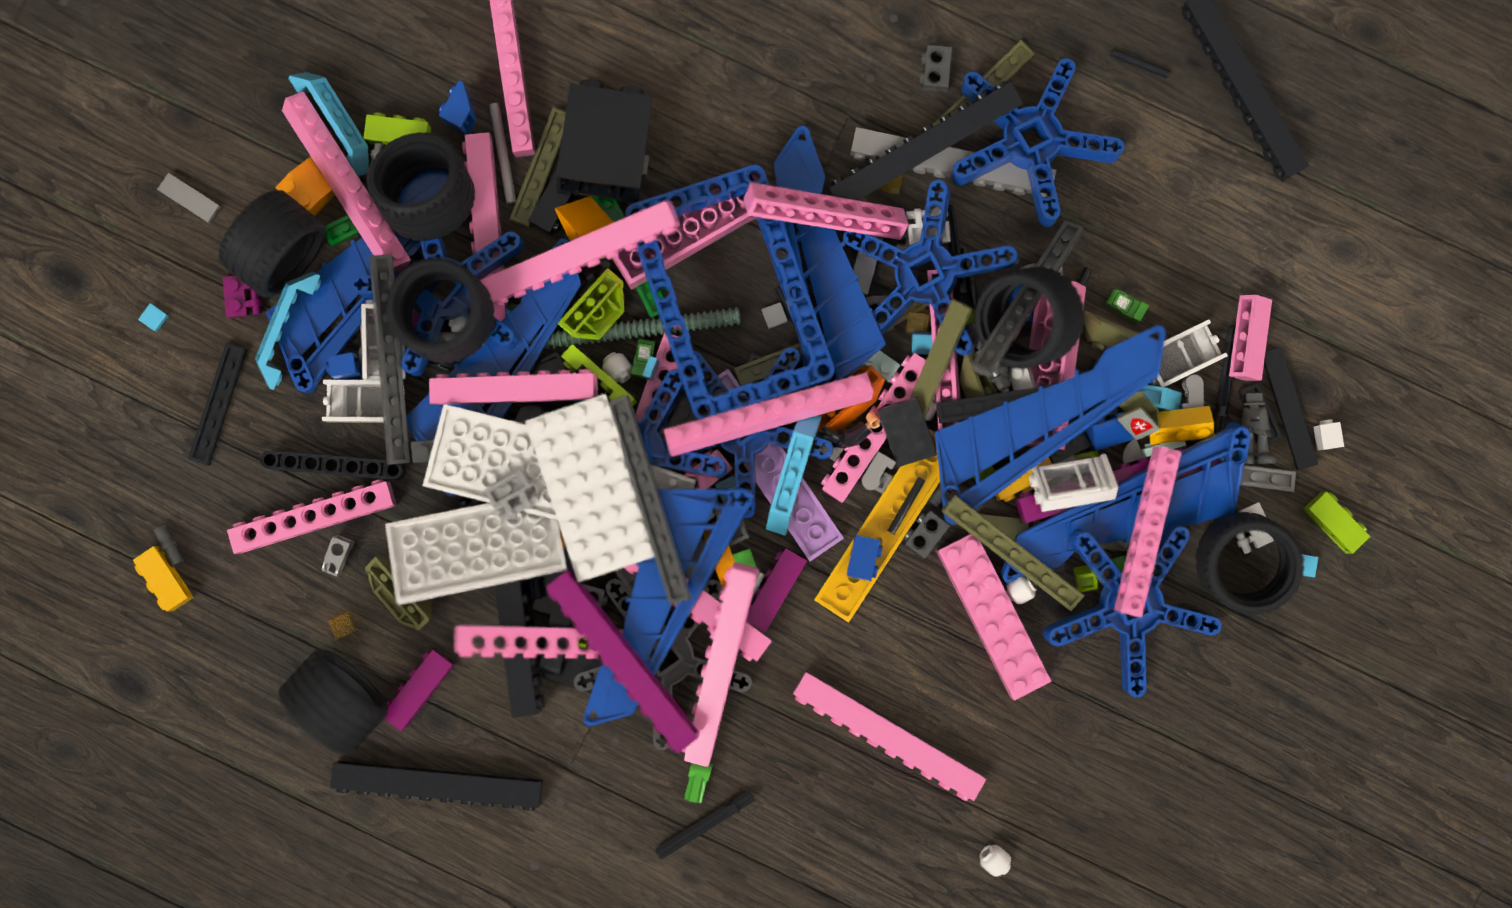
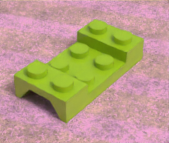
(576, 361)

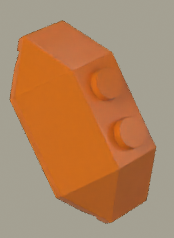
(845, 416)

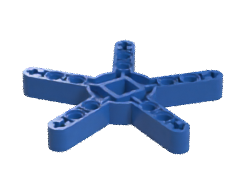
(1037, 158)
(929, 248)
(458, 301)
(756, 442)
(654, 443)
(1130, 627)

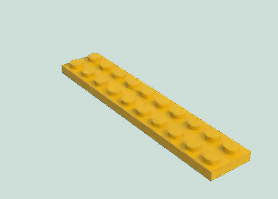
(845, 593)

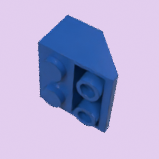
(458, 110)
(1107, 433)

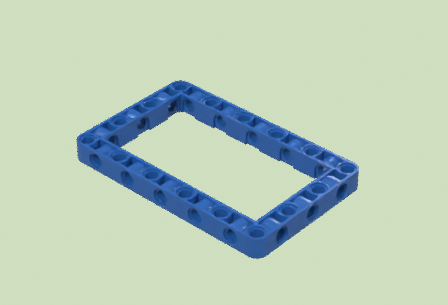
(789, 277)

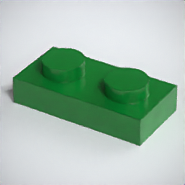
(340, 230)

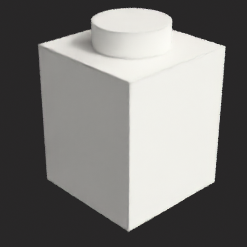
(1328, 435)

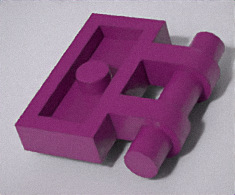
(236, 298)

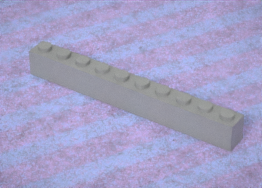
(872, 143)

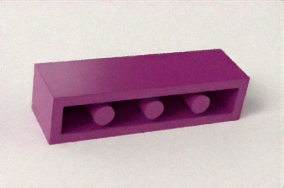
(775, 589)
(418, 689)

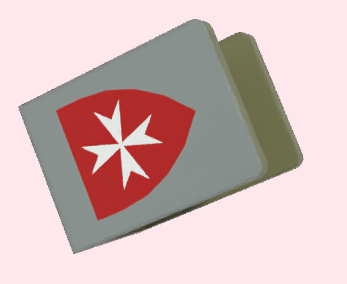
(1140, 416)

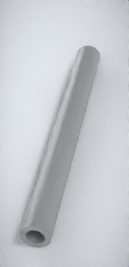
(502, 153)

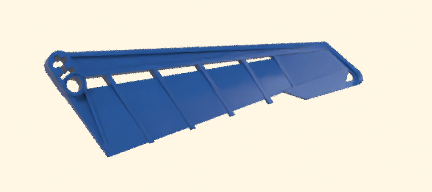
(536, 308)
(843, 309)
(316, 312)
(995, 434)
(1193, 500)
(649, 606)

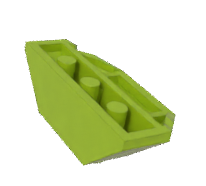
(596, 308)

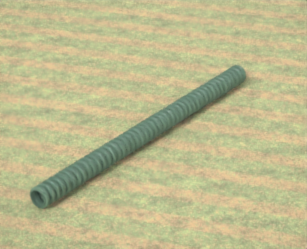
(648, 327)

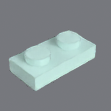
(883, 364)
(1148, 451)

